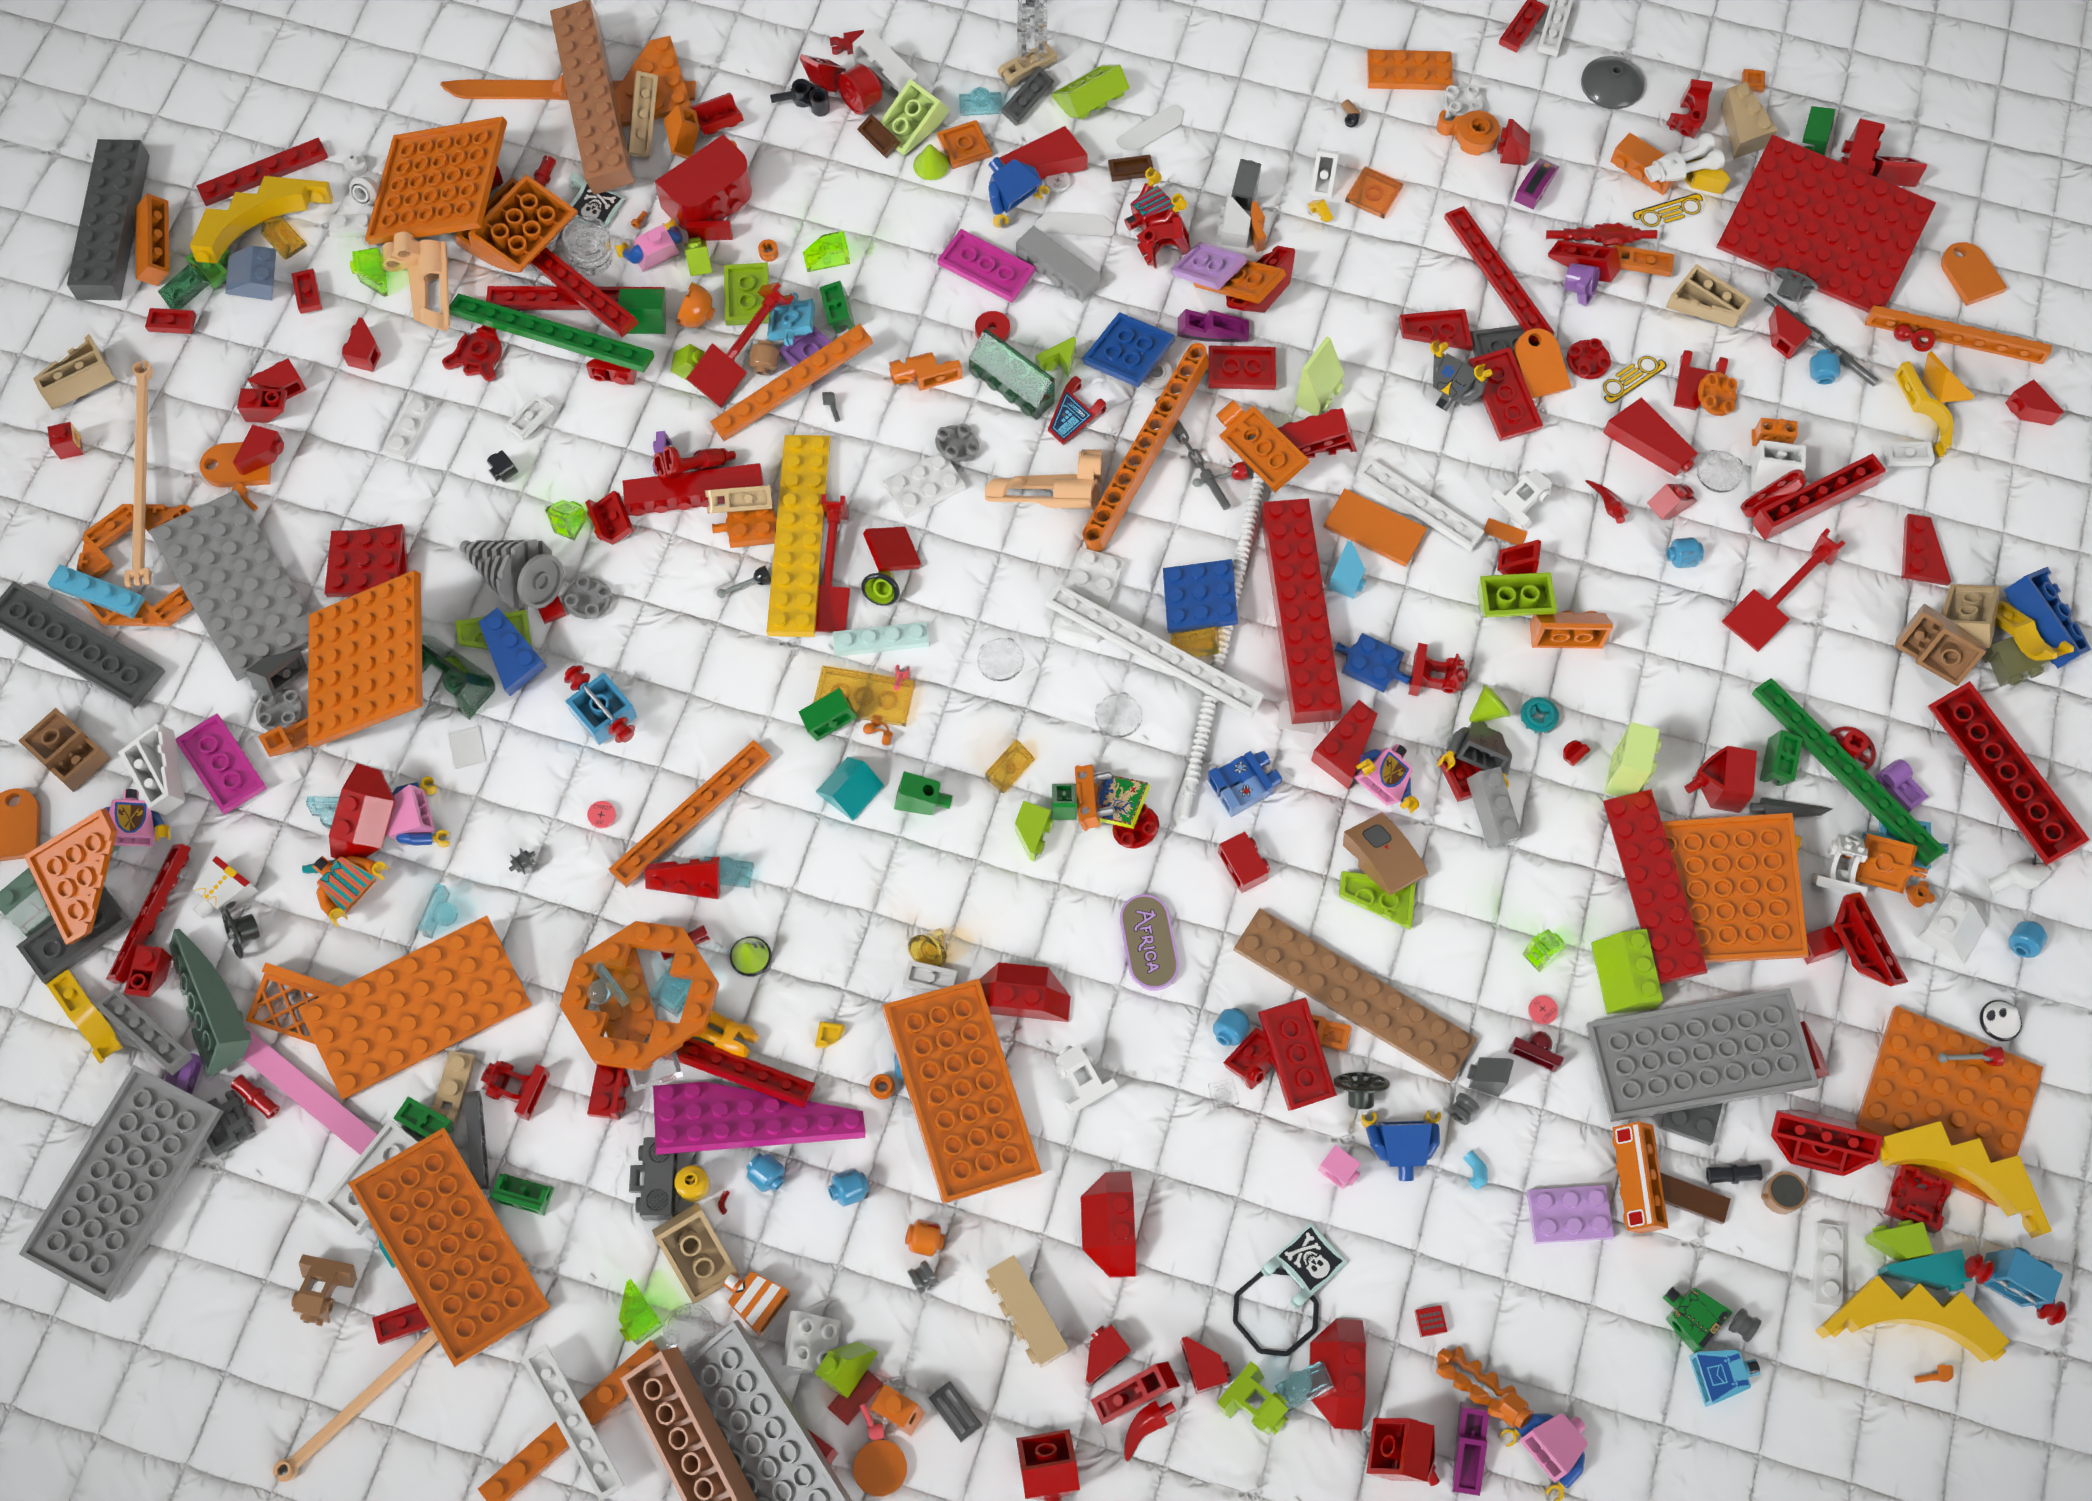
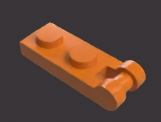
(1646, 261)

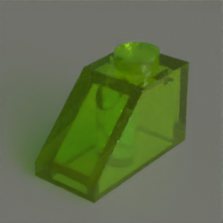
(827, 252)
(370, 270)
(566, 518)
(1544, 949)
(637, 1315)

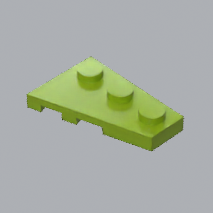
(470, 633)
(1365, 893)

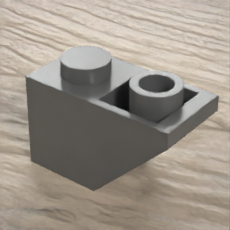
(1246, 183)

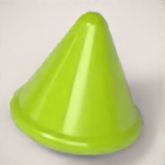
(931, 163)
(1488, 706)

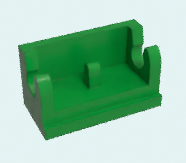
(1819, 129)
(837, 306)
(827, 714)
(1781, 758)
(421, 1119)
(522, 1194)

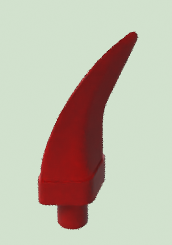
(1613, 504)
(1145, 1422)

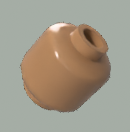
(764, 357)

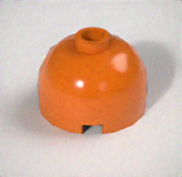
(695, 307)

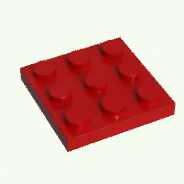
(362, 560)

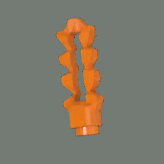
(1509, 1408)

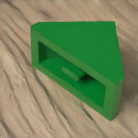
(1064, 802)

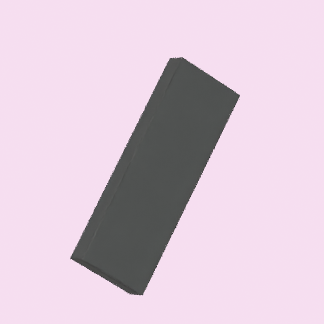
(1027, 96)

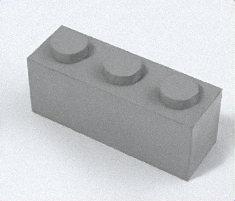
(1494, 807)

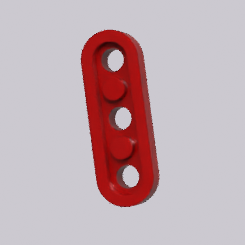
(1778, 489)

